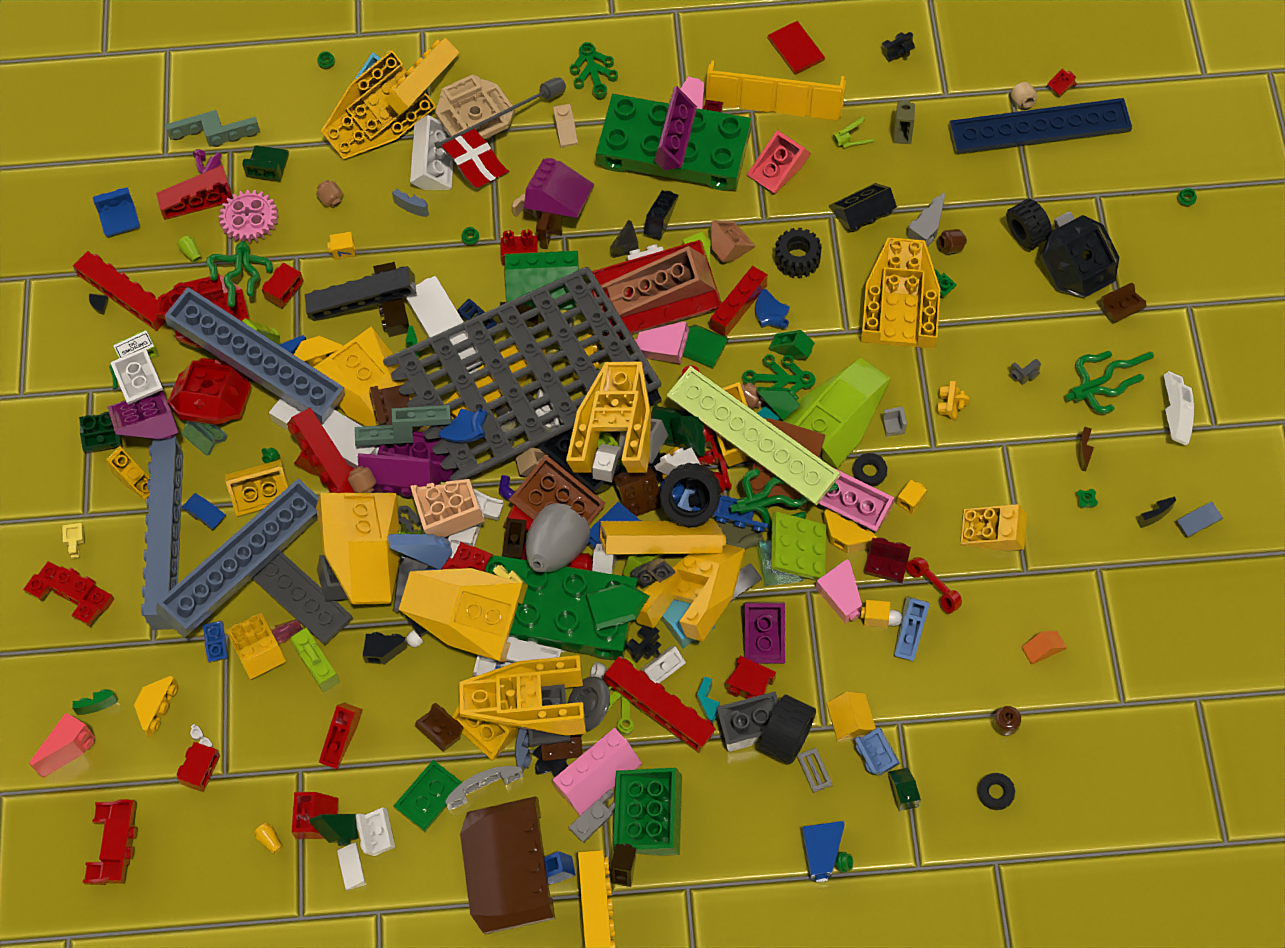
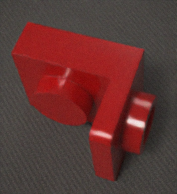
(1062, 82)

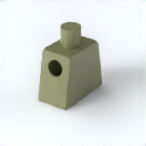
(904, 114)

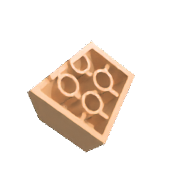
(447, 507)

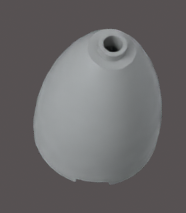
(556, 538)

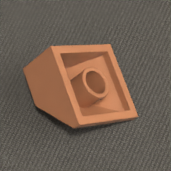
(729, 241)

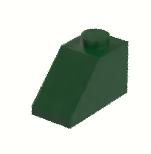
(904, 789)
(336, 827)

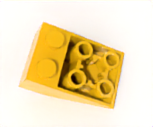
(994, 527)
(256, 645)

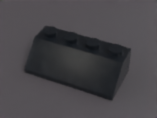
(558, 448)

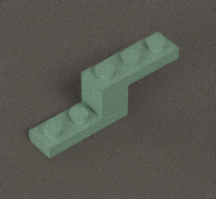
(211, 125)
(402, 425)

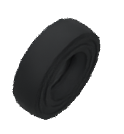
(870, 458)
(999, 779)

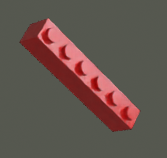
(119, 288)
(320, 451)
(659, 704)

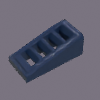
(469, 308)

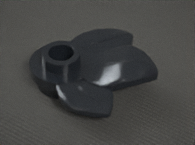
(547, 766)

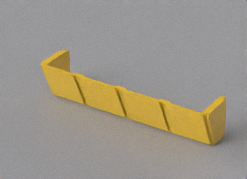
(775, 94)

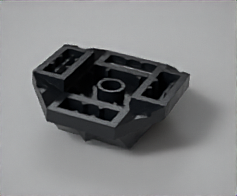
(1065, 262)

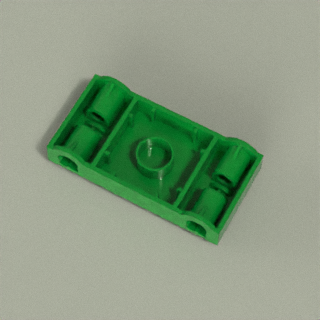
(712, 153)
(559, 612)

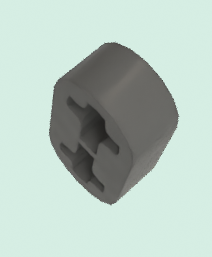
(413, 518)

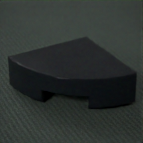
(98, 302)

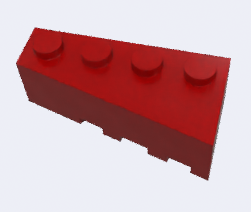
(195, 194)

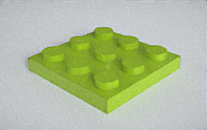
(798, 546)

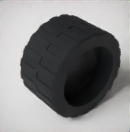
(683, 516)
(787, 729)

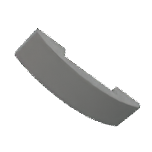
(507, 773)

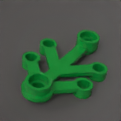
(593, 68)
(781, 377)

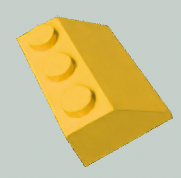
(256, 486)
(487, 736)

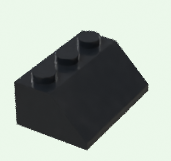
(864, 206)

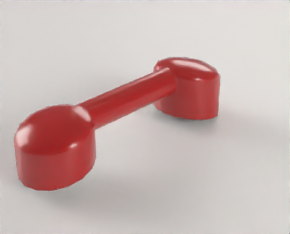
(951, 599)

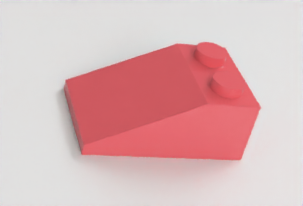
(778, 162)
(62, 746)

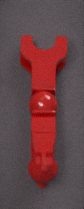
(712, 455)

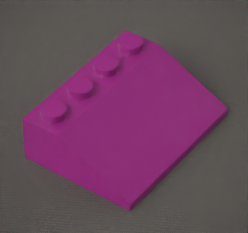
(557, 189)
(144, 418)

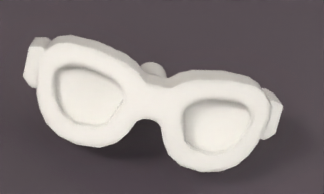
(197, 734)

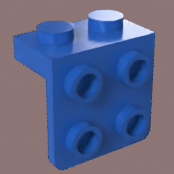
(116, 212)

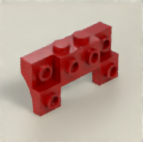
(468, 557)
(72, 587)
(116, 842)

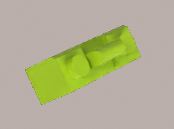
(314, 660)

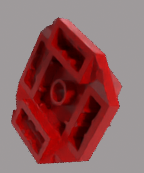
(218, 294)
(210, 392)

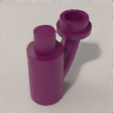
(213, 162)

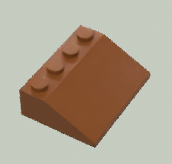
(807, 438)
(553, 484)

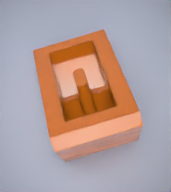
(1043, 646)

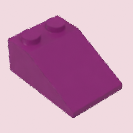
(765, 632)

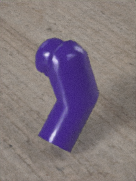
(504, 489)

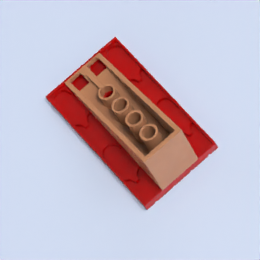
(660, 287)

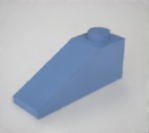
(422, 547)
(911, 627)

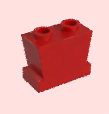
(749, 679)

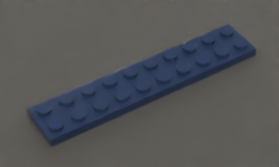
(1040, 125)

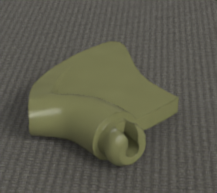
(740, 537)

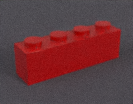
(738, 301)

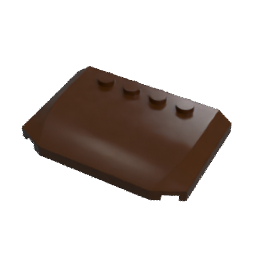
(506, 866)

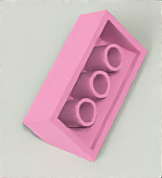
(859, 502)
(595, 771)

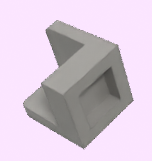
(894, 421)

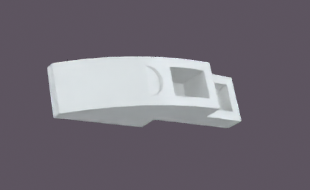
(1181, 411)

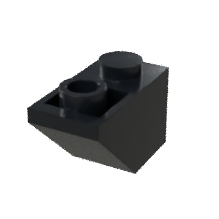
(383, 648)

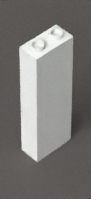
(437, 314)
(337, 426)

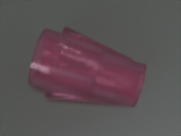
(285, 630)

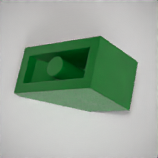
(792, 343)
(780, 400)

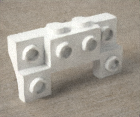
(491, 509)
(518, 651)

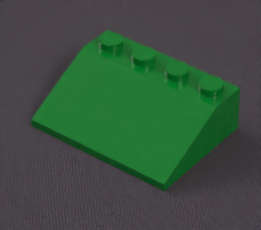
(534, 270)
(648, 810)

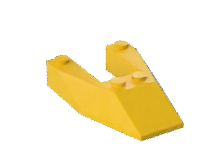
(613, 403)
(701, 580)
(514, 696)

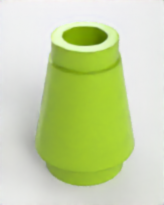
(189, 248)

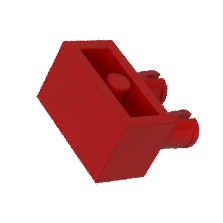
(520, 244)

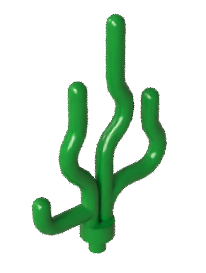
(241, 256)
(1090, 388)
(756, 501)

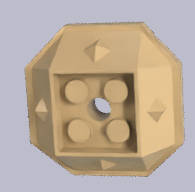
(470, 103)

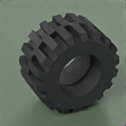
(1028, 223)
(802, 241)

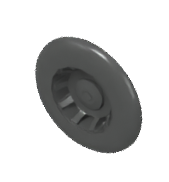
(595, 700)

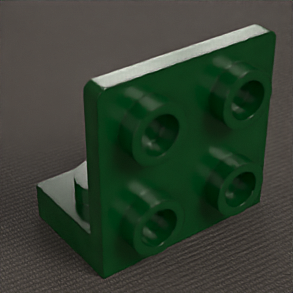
(266, 163)

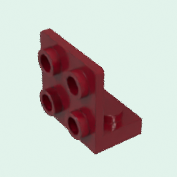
(887, 560)

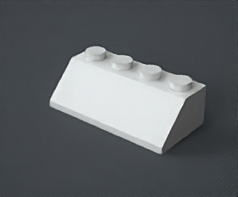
(430, 166)

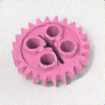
(248, 216)

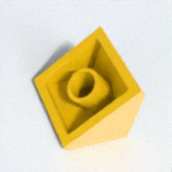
(850, 715)

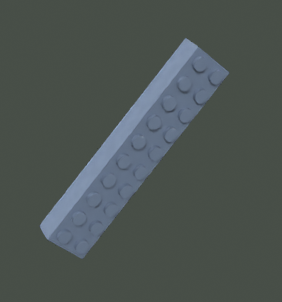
(254, 354)
(163, 527)
(239, 559)

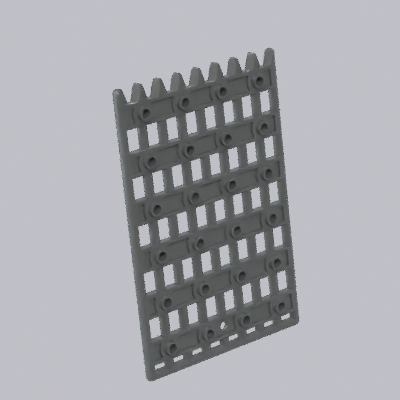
(426, 395)

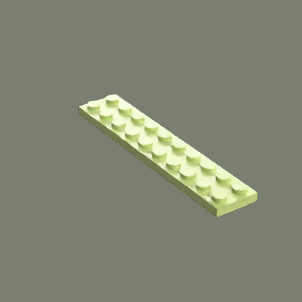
(753, 435)

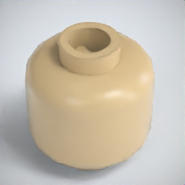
(1024, 95)

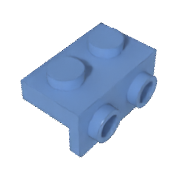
(877, 752)

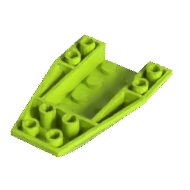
(842, 409)

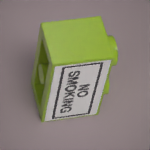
(135, 343)

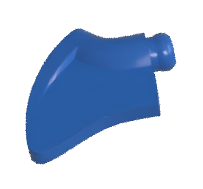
(771, 311)
(466, 426)

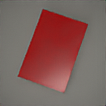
(796, 47)

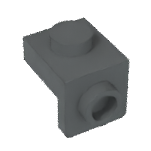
(1029, 372)

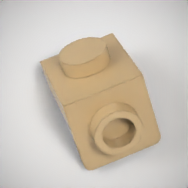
(518, 206)

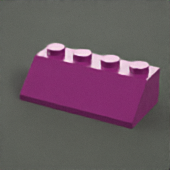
(675, 131)
(419, 448)
(398, 473)

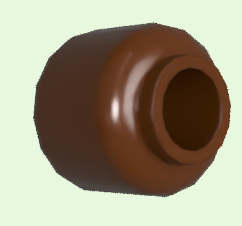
(952, 241)
(1007, 720)

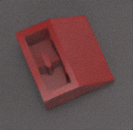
(309, 805)

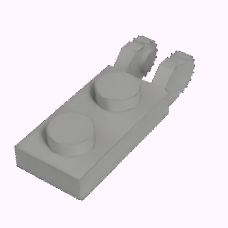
(593, 818)

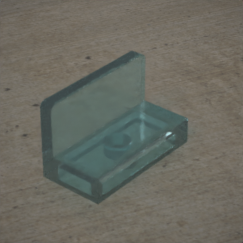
(203, 435)

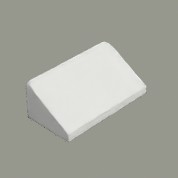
(664, 665)
(351, 866)

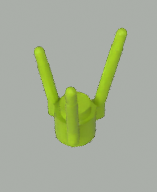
(842, 137)

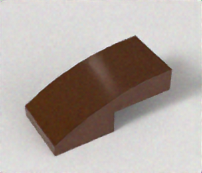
(1085, 450)

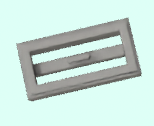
(821, 786)

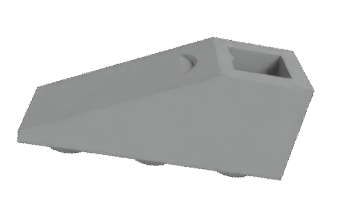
(928, 222)

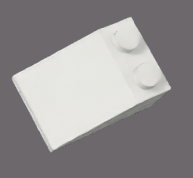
(136, 376)

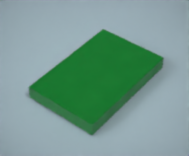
(427, 795)

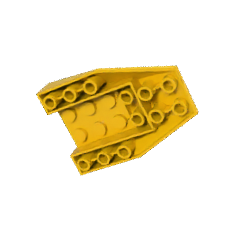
(364, 117)
(902, 297)
(358, 368)
(357, 545)
(464, 608)

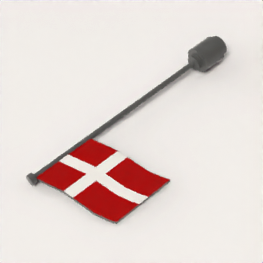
(473, 153)

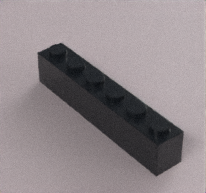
(360, 293)

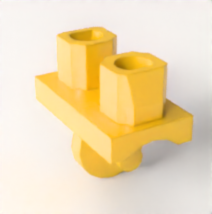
(956, 400)

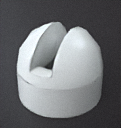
(894, 618)
(413, 639)
(598, 670)

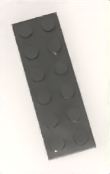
(302, 598)

